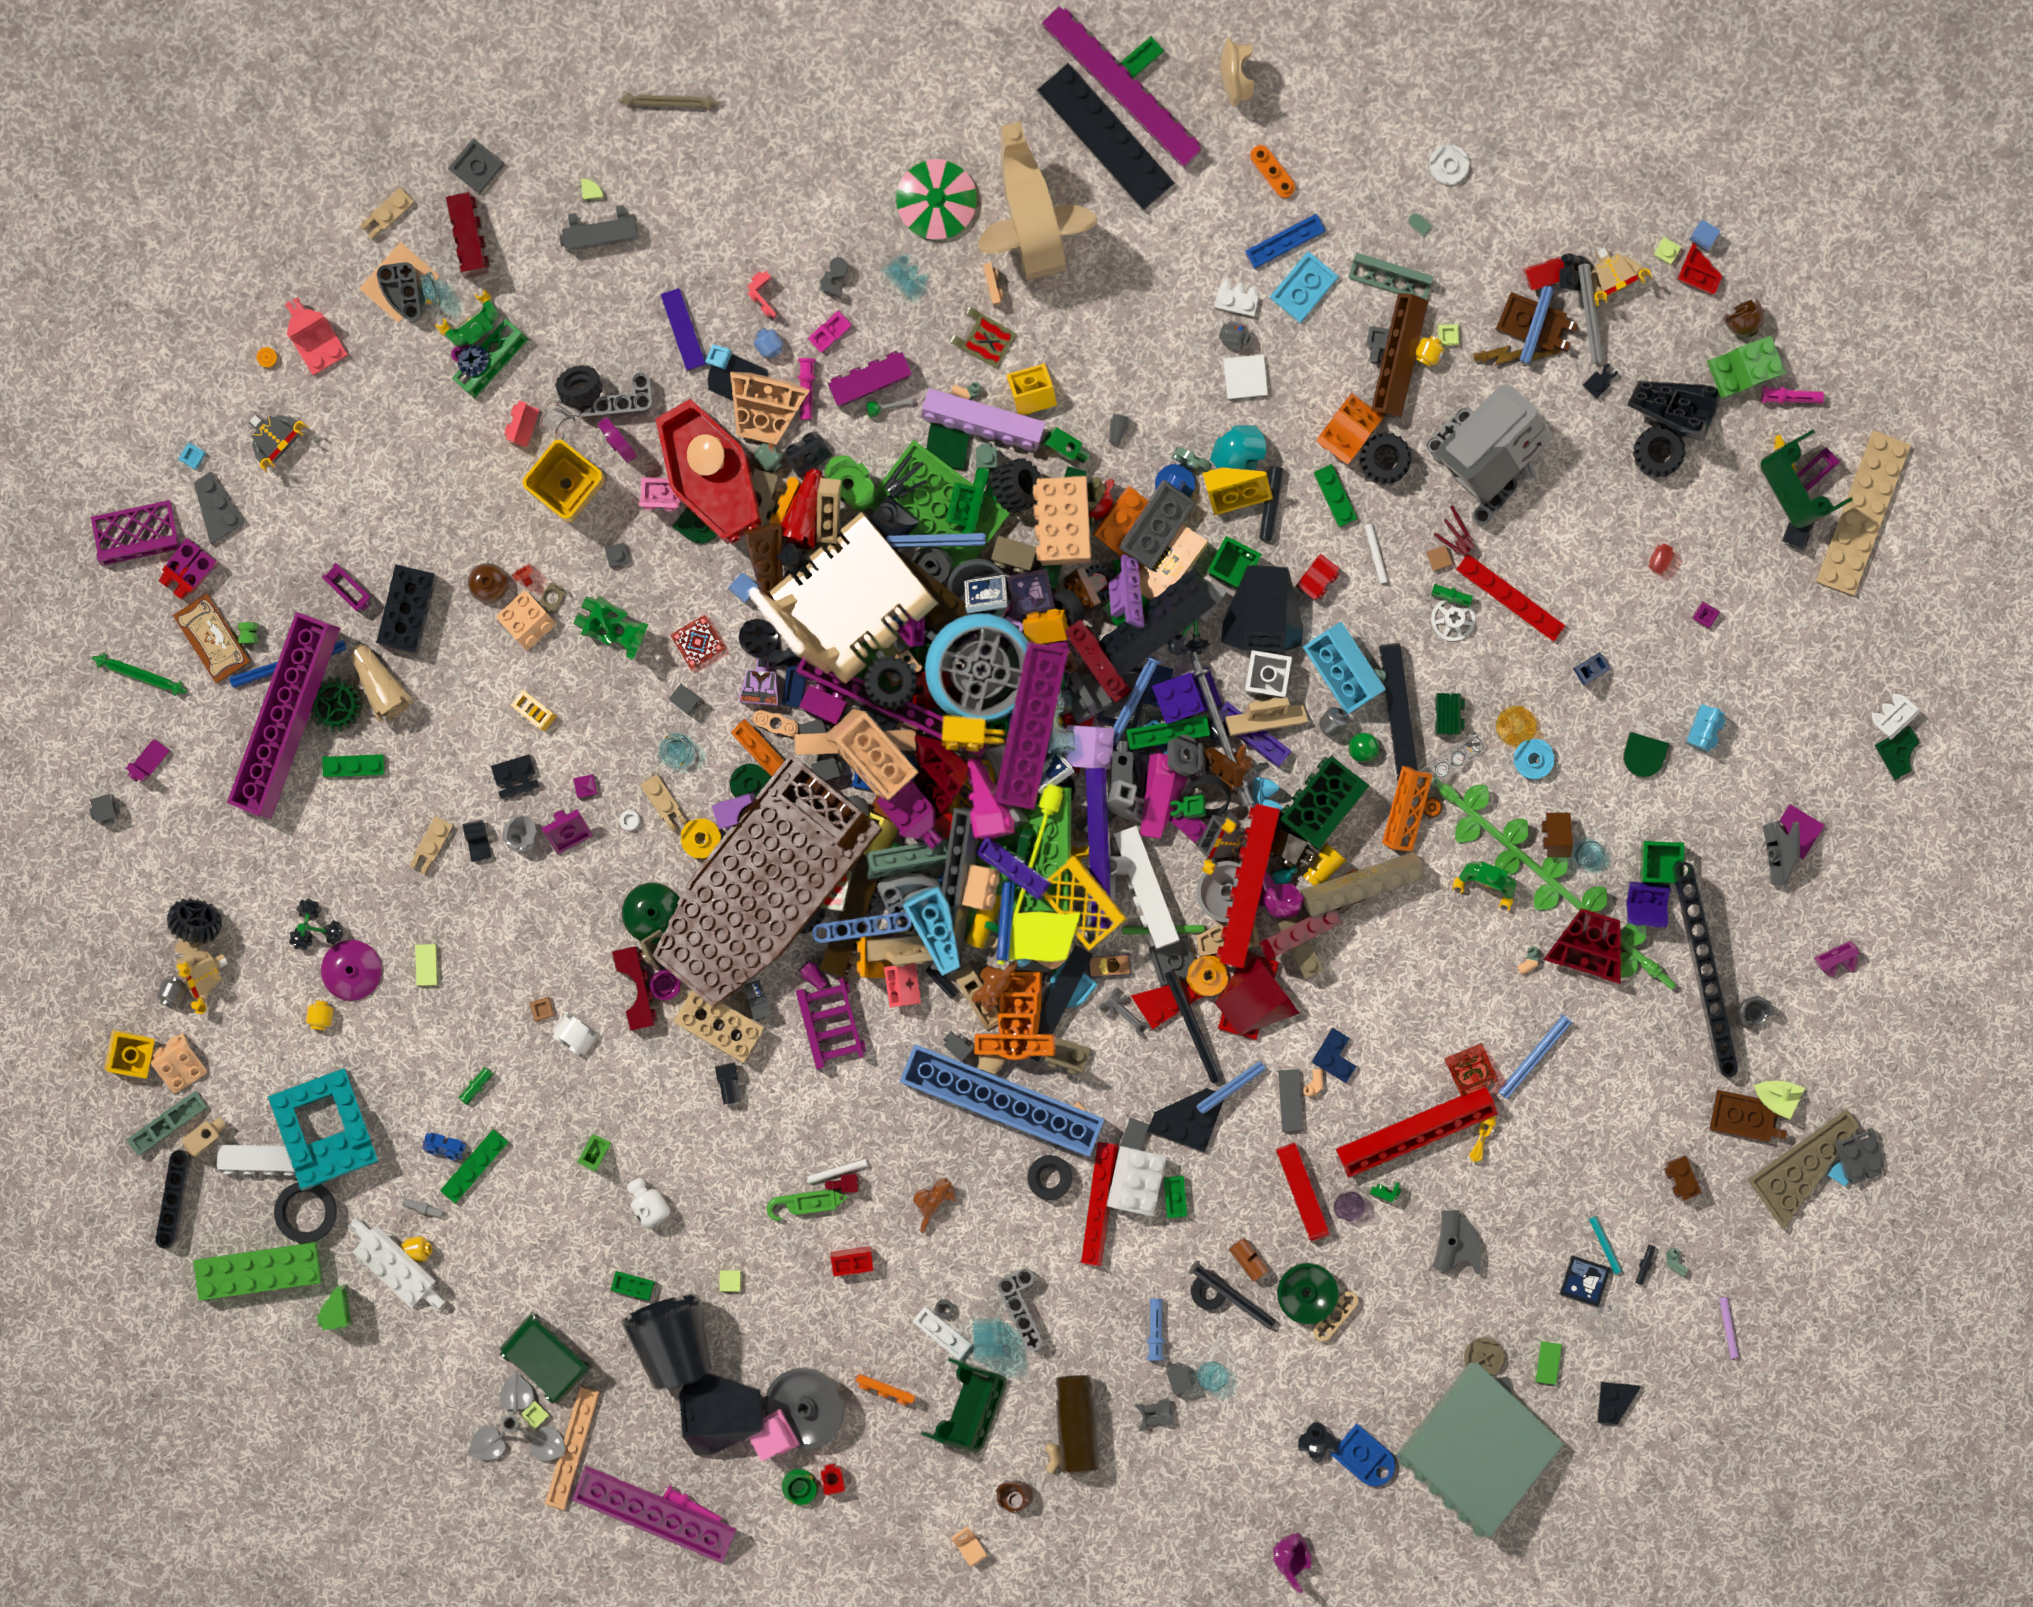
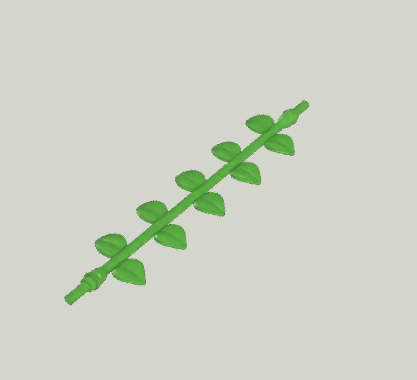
(1553, 867)

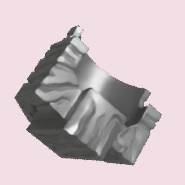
(1754, 1010)

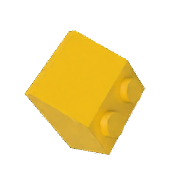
(1031, 389)
(129, 1054)

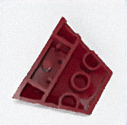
(939, 773)
(1590, 945)
(1254, 998)

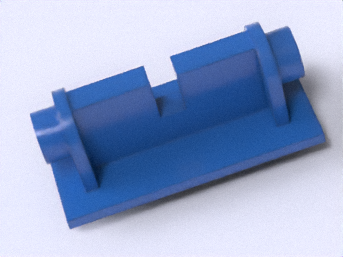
(434, 1145)

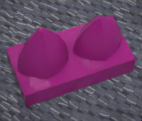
(1844, 954)

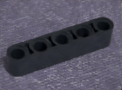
(166, 1207)

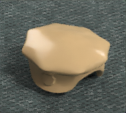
(1235, 83)

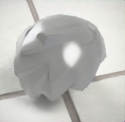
(520, 833)

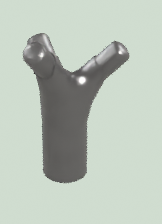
(1045, 984)

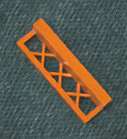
(1403, 809)

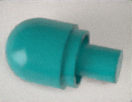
(1283, 875)

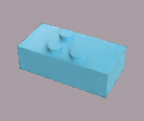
(1344, 668)

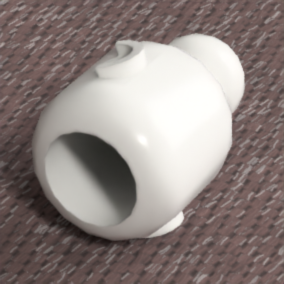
(648, 1204)

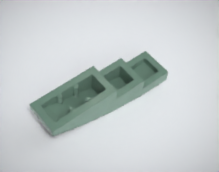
(166, 1123)

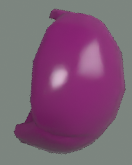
(665, 985)

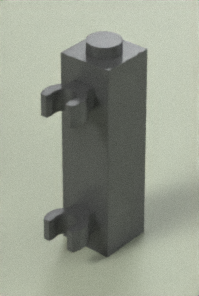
(598, 233)

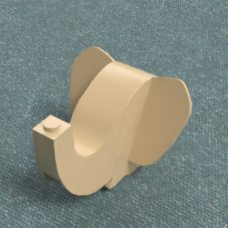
(1033, 221)

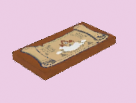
(211, 638)

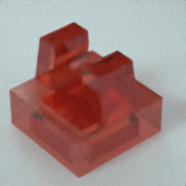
(523, 573)

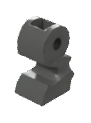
(838, 270)

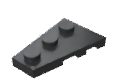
(216, 507)

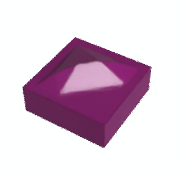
(1705, 614)
(585, 786)

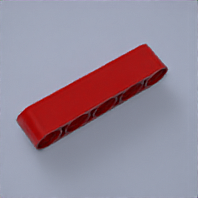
(1302, 1192)

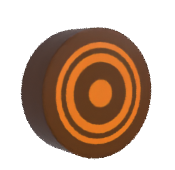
(1432, 807)

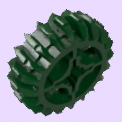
(339, 696)

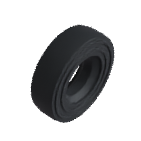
(1204, 1303)

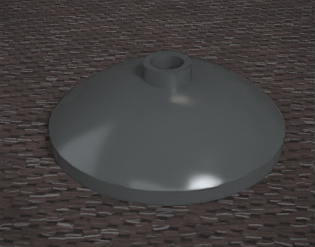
(972, 570)

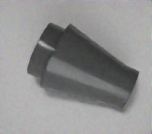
(1118, 426)

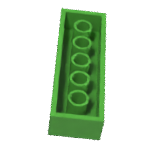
(258, 1271)

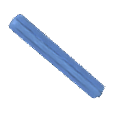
(1536, 324)
(1231, 1087)

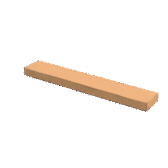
(817, 744)
(574, 1444)

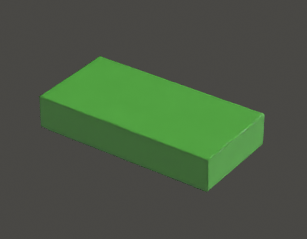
(1548, 1362)

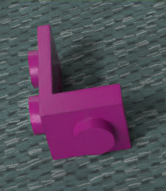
(147, 761)

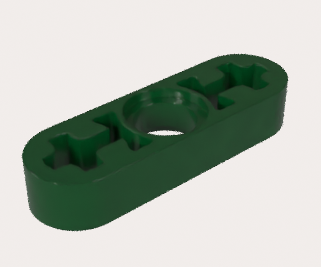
(1026, 847)

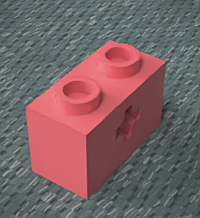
(902, 985)

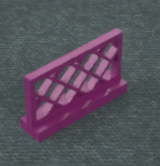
(142, 548)

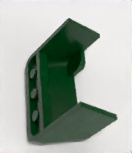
(1788, 488)
(973, 1409)

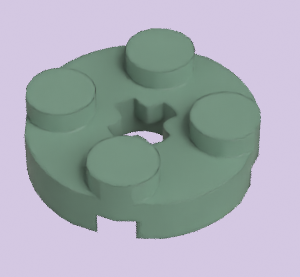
(1191, 461)

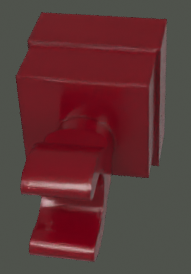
(848, 1183)

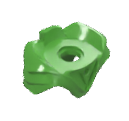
(862, 493)

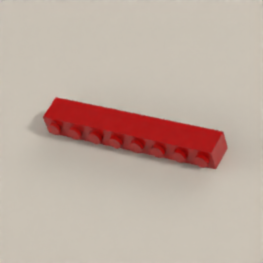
(1248, 886)
(1416, 1131)

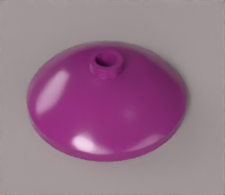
(365, 974)

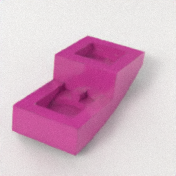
(830, 331)

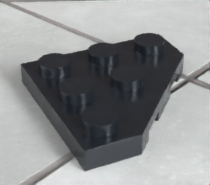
(1185, 1123)

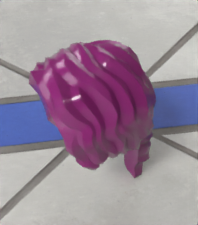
(1281, 899)
(1291, 1558)

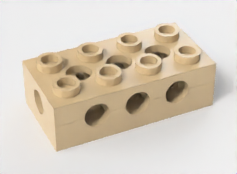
(721, 1039)

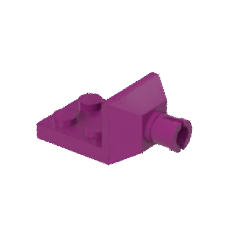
(912, 814)

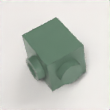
(986, 457)

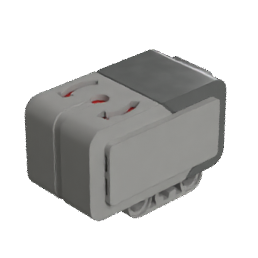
(1491, 443)

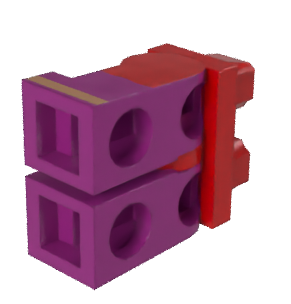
(188, 568)

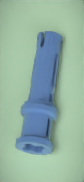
(1155, 1340)

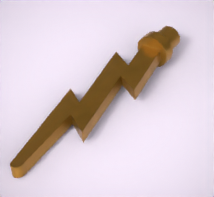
(1505, 357)

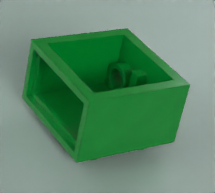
(1232, 561)
(1658, 860)

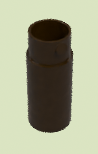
(1076, 1424)

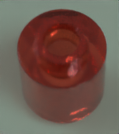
(1661, 558)

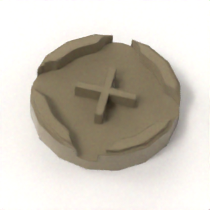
(1486, 1354)

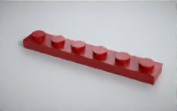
(1510, 597)
(1098, 1210)

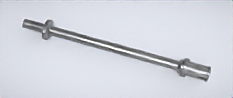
(1243, 791)

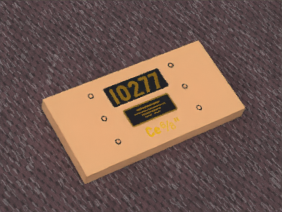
(1173, 563)

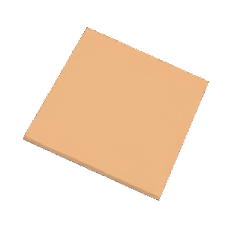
(398, 255)

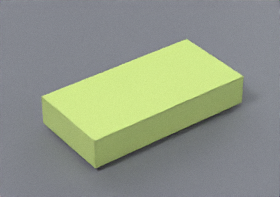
(426, 964)

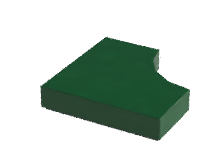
(1897, 752)

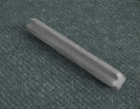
(1590, 313)

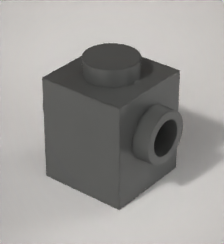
(104, 809)

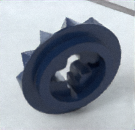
(479, 364)

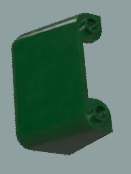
(544, 1358)

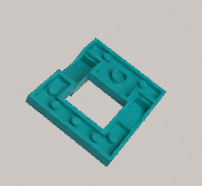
(331, 1155)

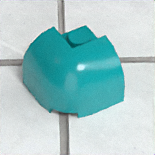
(1239, 448)

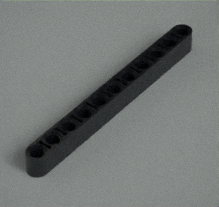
(1698, 961)

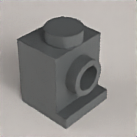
(958, 1045)

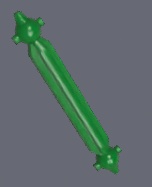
(139, 674)

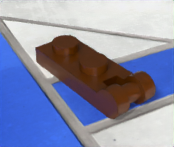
(1223, 767)

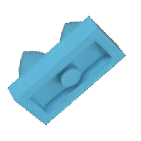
(1262, 790)

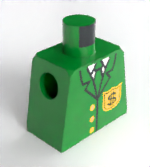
(1056, 442)

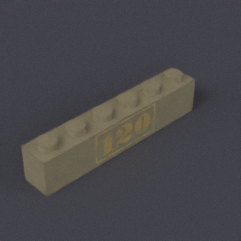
(1362, 884)

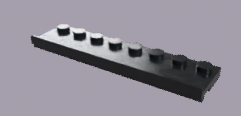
(1105, 136)

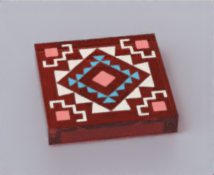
(697, 642)

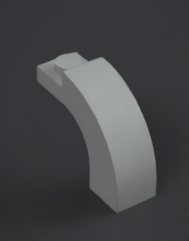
(1124, 802)

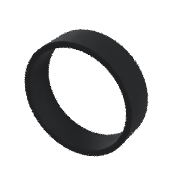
(1213, 780)

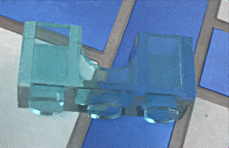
(1061, 739)

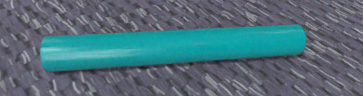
(1605, 1244)

